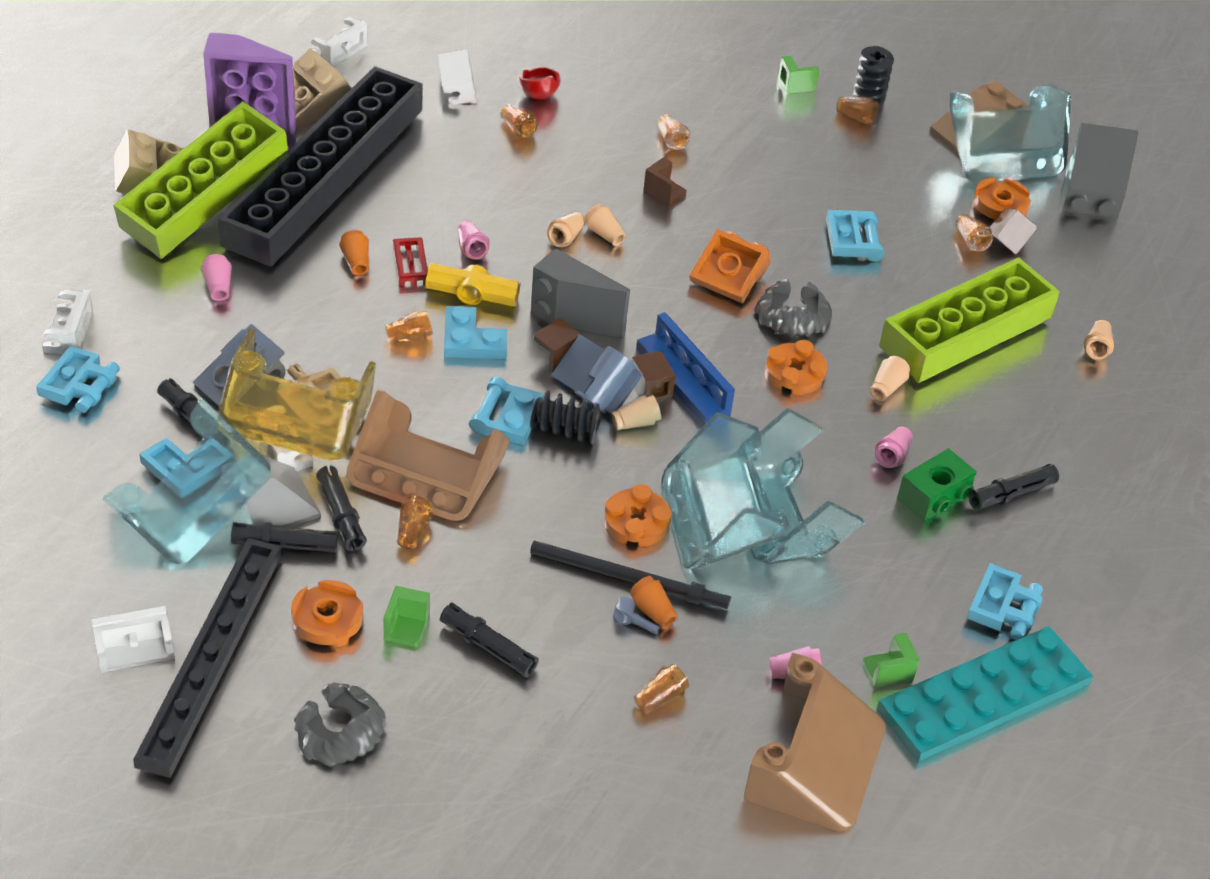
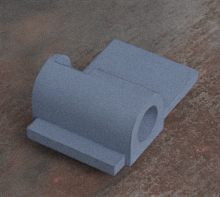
(597, 374)
(214, 377)

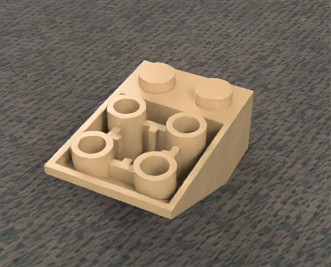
(316, 87)
(139, 158)

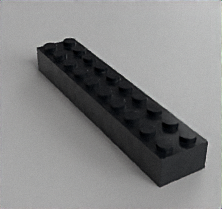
(320, 166)

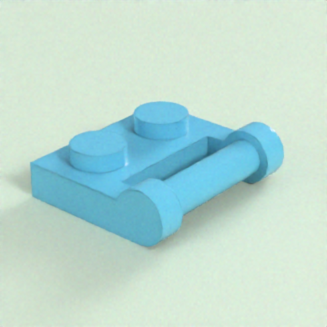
(846, 237)
(515, 415)

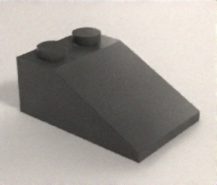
(1099, 170)
(578, 296)

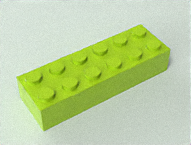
(200, 179)
(969, 318)

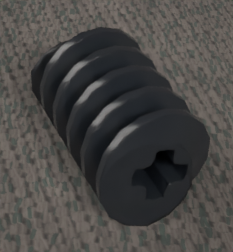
(873, 73)
(566, 416)

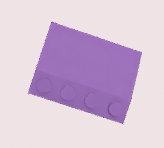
(252, 74)

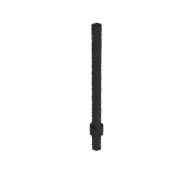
(695, 593)

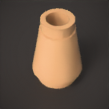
(604, 223)
(565, 229)
(1100, 340)
(890, 377)
(638, 413)

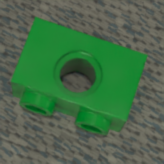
(936, 484)

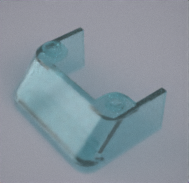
(772, 475)

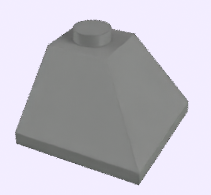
(281, 499)

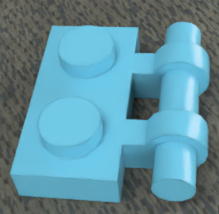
(71, 372)
(994, 598)

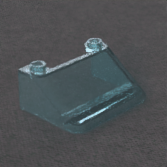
(1013, 141)
(197, 492)
(715, 495)

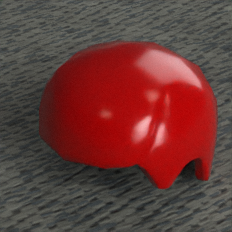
(539, 82)

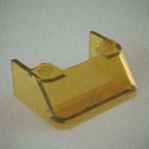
(290, 412)

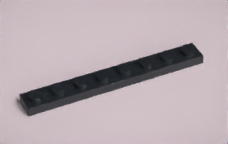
(207, 659)

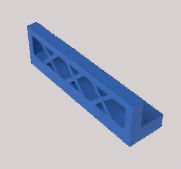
(694, 389)

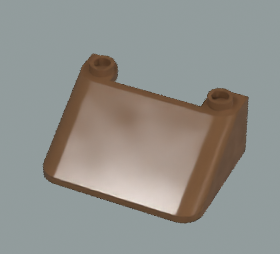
(405, 465)
(829, 756)

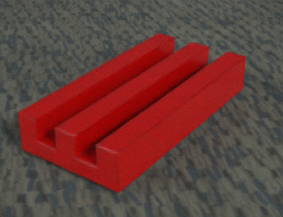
(412, 276)

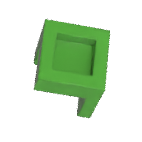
(797, 79)
(406, 616)
(893, 667)

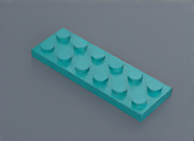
(983, 693)

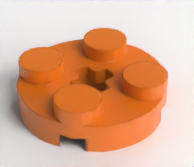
(991, 194)
(781, 370)
(638, 501)
(331, 629)

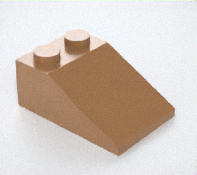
(985, 98)

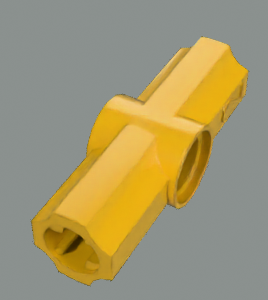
(473, 284)

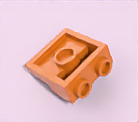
(730, 265)

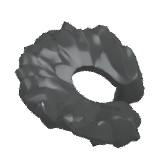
(794, 319)
(354, 739)

